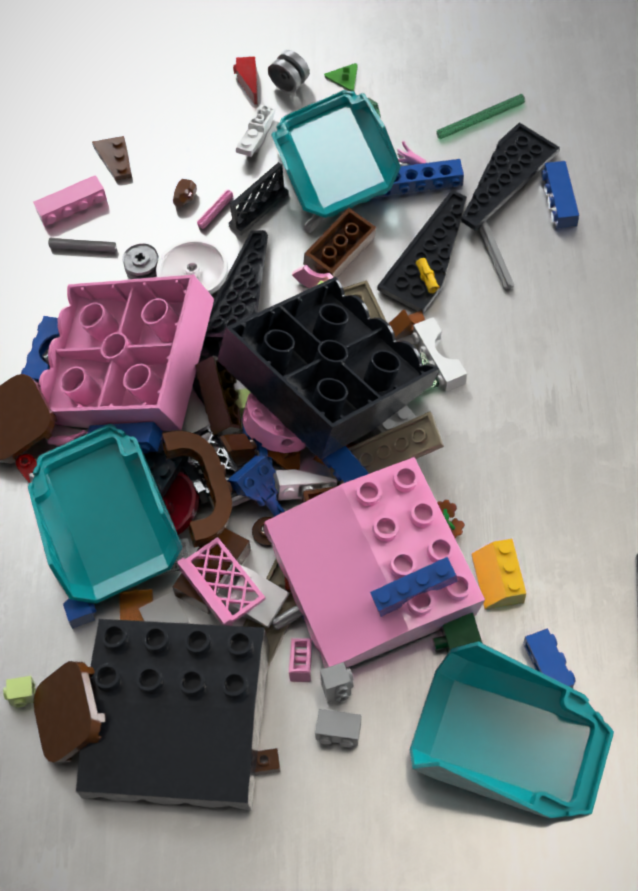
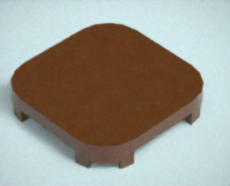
(23, 417)
(66, 712)

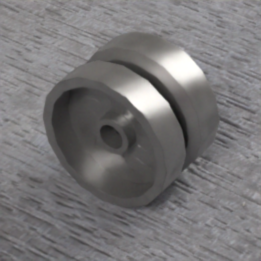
(288, 71)

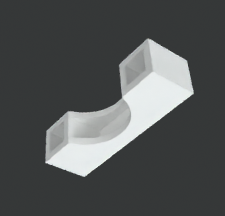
(451, 372)

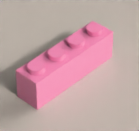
(70, 200)

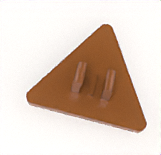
(286, 460)

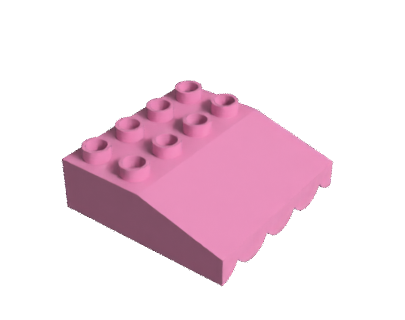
(127, 351)
(359, 541)

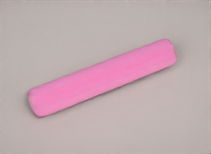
(213, 211)

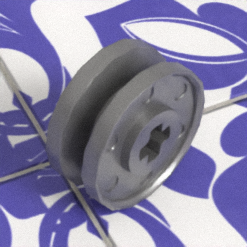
(140, 261)

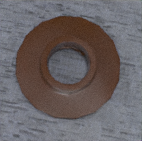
(257, 532)

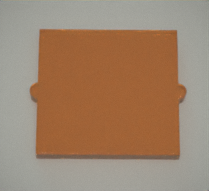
(132, 601)

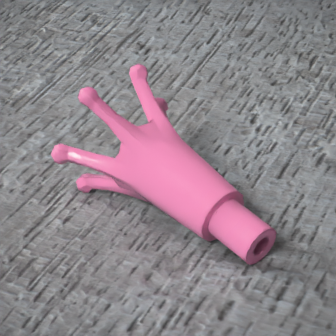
(410, 157)
(61, 440)

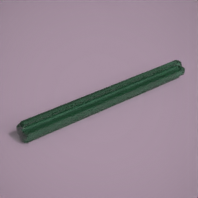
(480, 116)

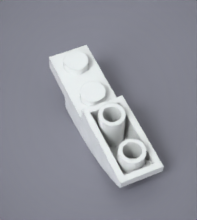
(257, 130)

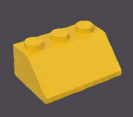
(499, 574)

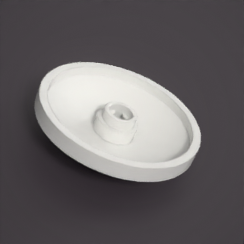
(195, 258)

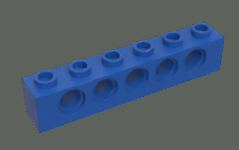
(427, 177)

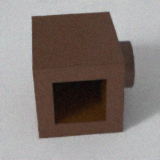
(271, 765)

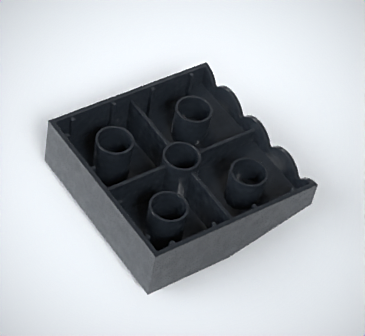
(325, 366)
(176, 713)

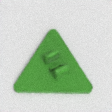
(344, 76)

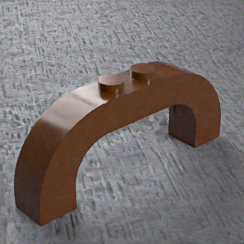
(196, 447)

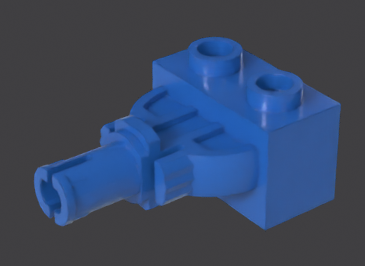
(257, 483)

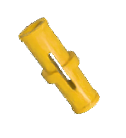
(427, 275)

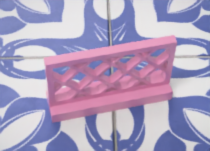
(204, 588)

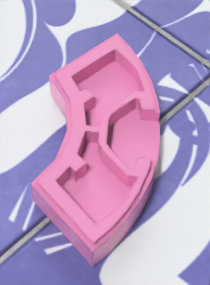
(309, 277)

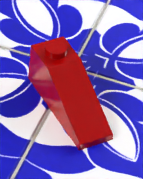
(247, 76)

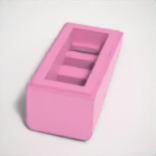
(300, 673)

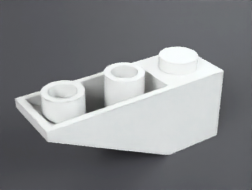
(293, 482)

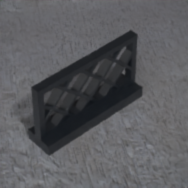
(266, 200)
(193, 472)

